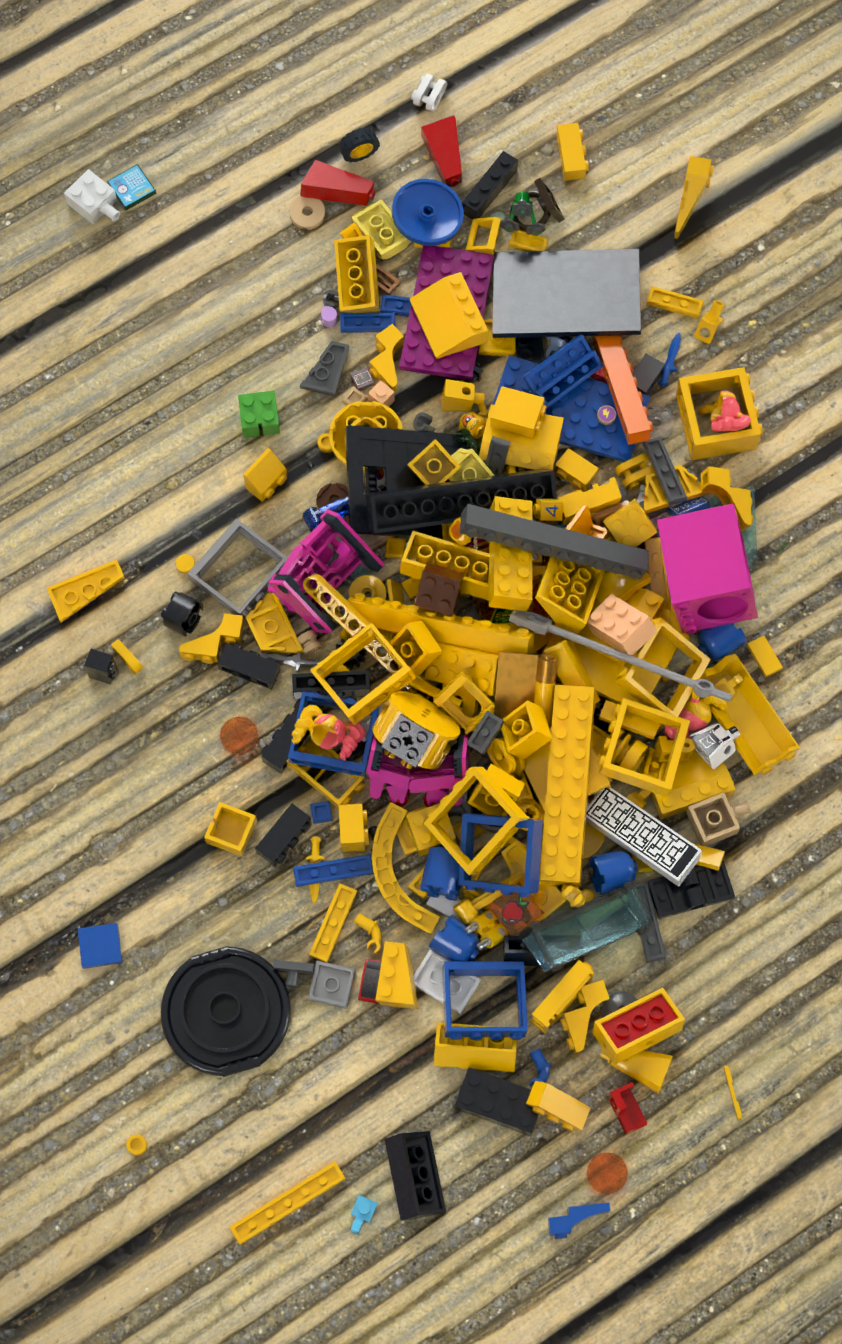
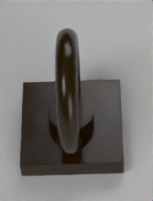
(547, 203)

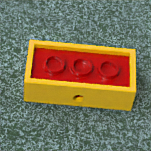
(638, 1026)

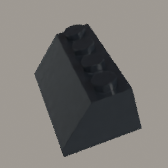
(415, 1175)

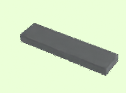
(664, 471)
(651, 940)

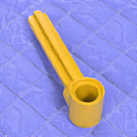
(469, 909)

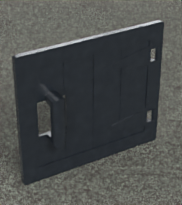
(388, 450)

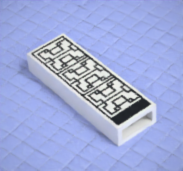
(642, 835)

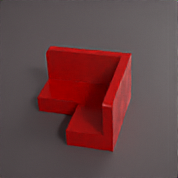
(627, 1109)

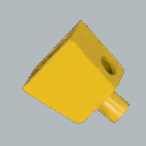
(460, 396)

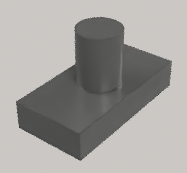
(293, 970)

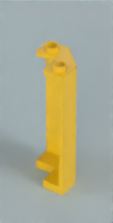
(763, 736)

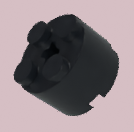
(182, 613)

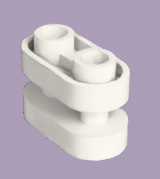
(425, 85)

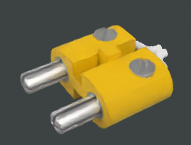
(488, 928)

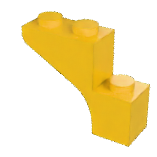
(382, 366)
(718, 483)
(208, 647)
(577, 1021)

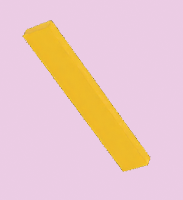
(287, 1203)

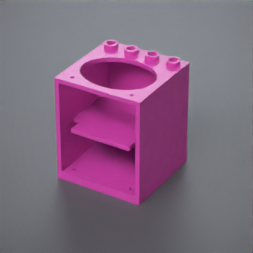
(707, 568)

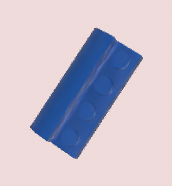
(563, 371)

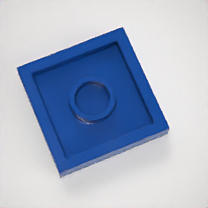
(99, 945)

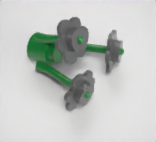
(521, 207)

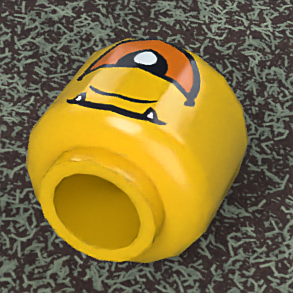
(473, 423)

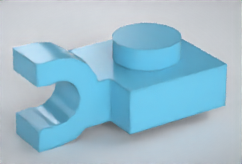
(363, 1211)

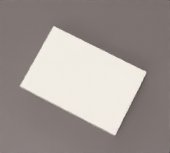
(430, 981)

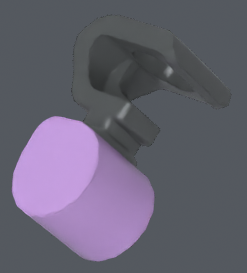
(328, 313)

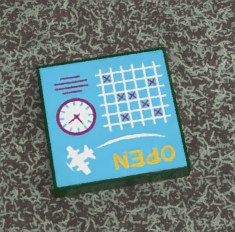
(131, 187)

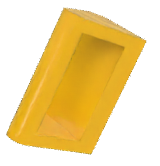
(489, 222)

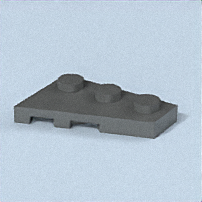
(328, 371)

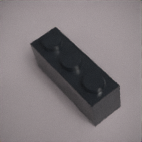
(249, 665)
(283, 835)

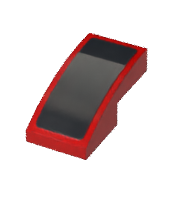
(369, 981)

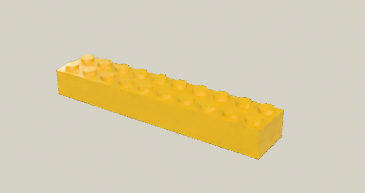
(567, 785)

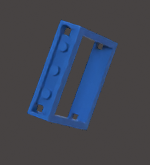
(326, 762)
(533, 854)
(465, 968)

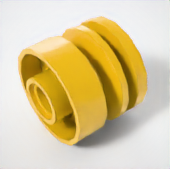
(628, 755)

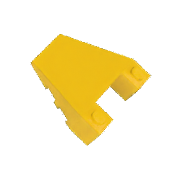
(694, 188)

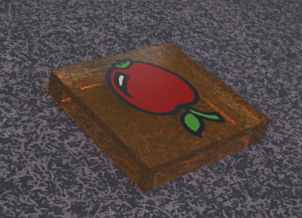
(516, 911)

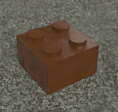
(439, 589)

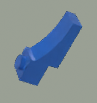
(562, 1225)

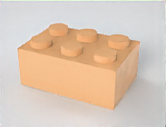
(621, 625)

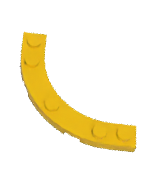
(385, 876)

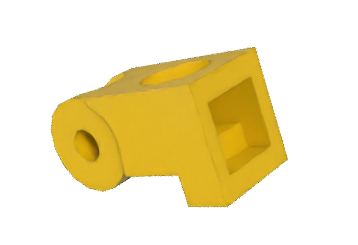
(664, 746)

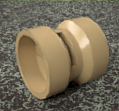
(310, 643)

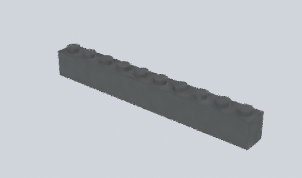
(554, 541)

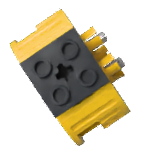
(415, 730)

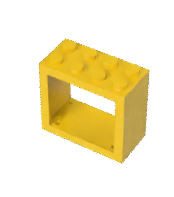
(725, 443)

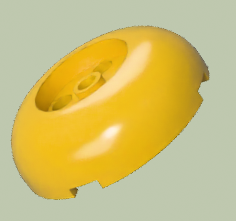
(360, 414)

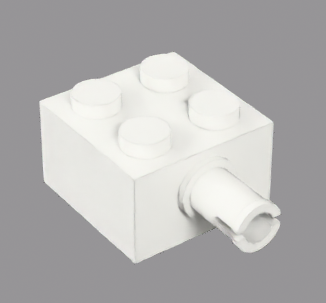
(92, 198)

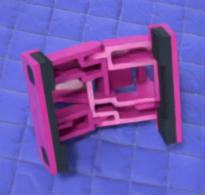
(316, 554)
(399, 778)

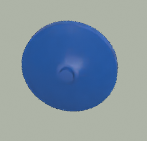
(427, 212)

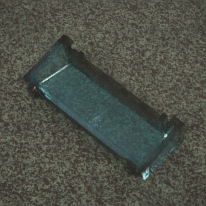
(587, 927)

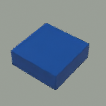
(321, 812)

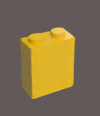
(518, 412)

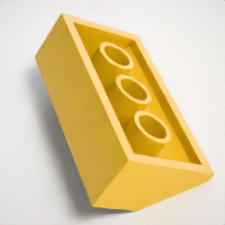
(357, 275)
(476, 1054)

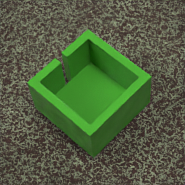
(256, 410)

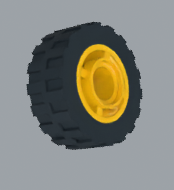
(359, 144)

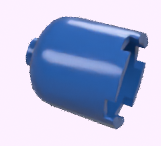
(720, 640)
(612, 870)
(454, 942)

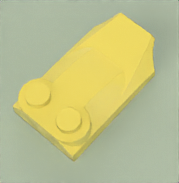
(378, 223)
(470, 465)

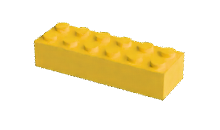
(428, 549)
(509, 566)

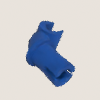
(542, 1066)

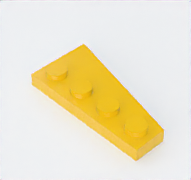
(80, 590)

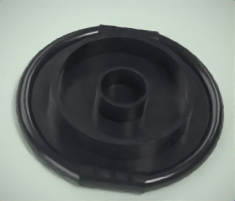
(225, 1011)

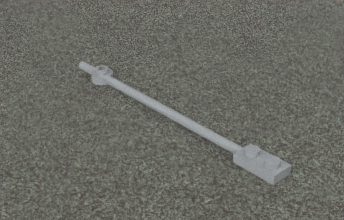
(540, 625)

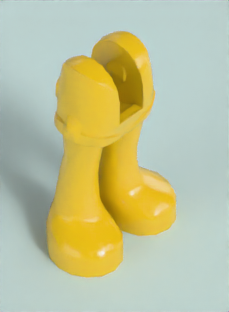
(575, 896)

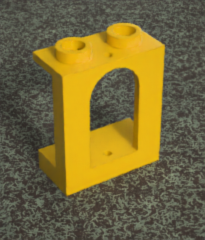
(466, 722)

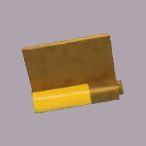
(523, 679)

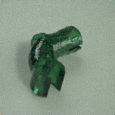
(469, 439)

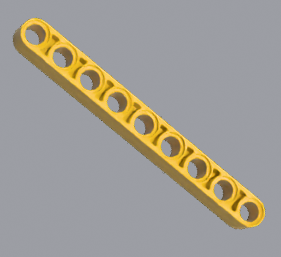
(346, 622)

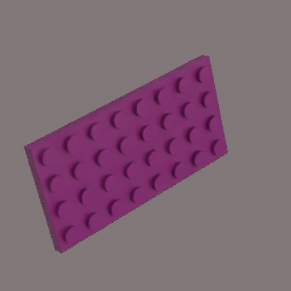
(434, 265)

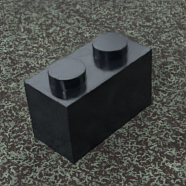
(101, 666)

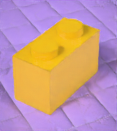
(576, 470)

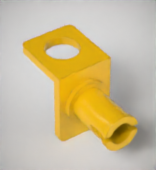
(710, 321)

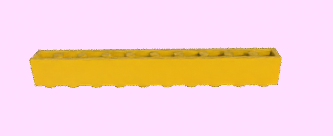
(444, 628)

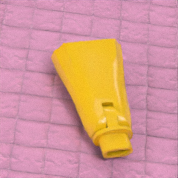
(645, 1067)

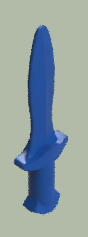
(669, 364)

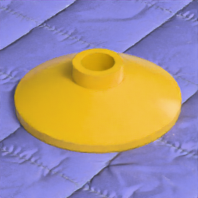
(368, 584)

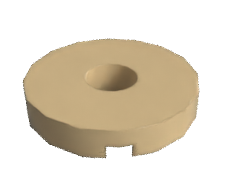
(303, 221)

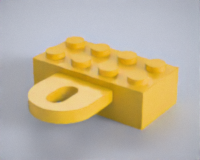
(475, 664)

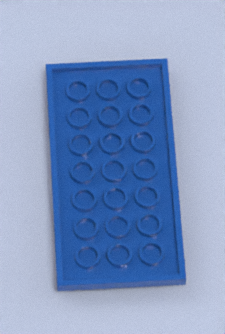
(579, 412)

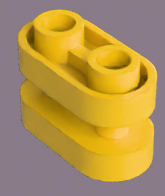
(633, 481)
(504, 760)

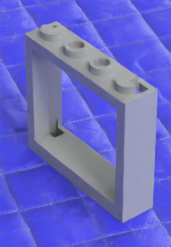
(218, 549)

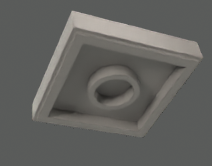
(331, 984)

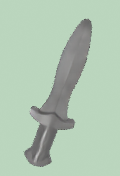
(296, 661)

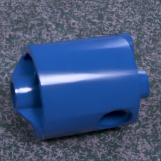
(441, 874)

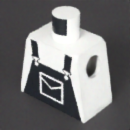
(715, 743)

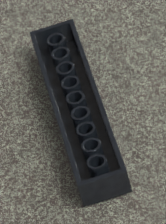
(446, 501)

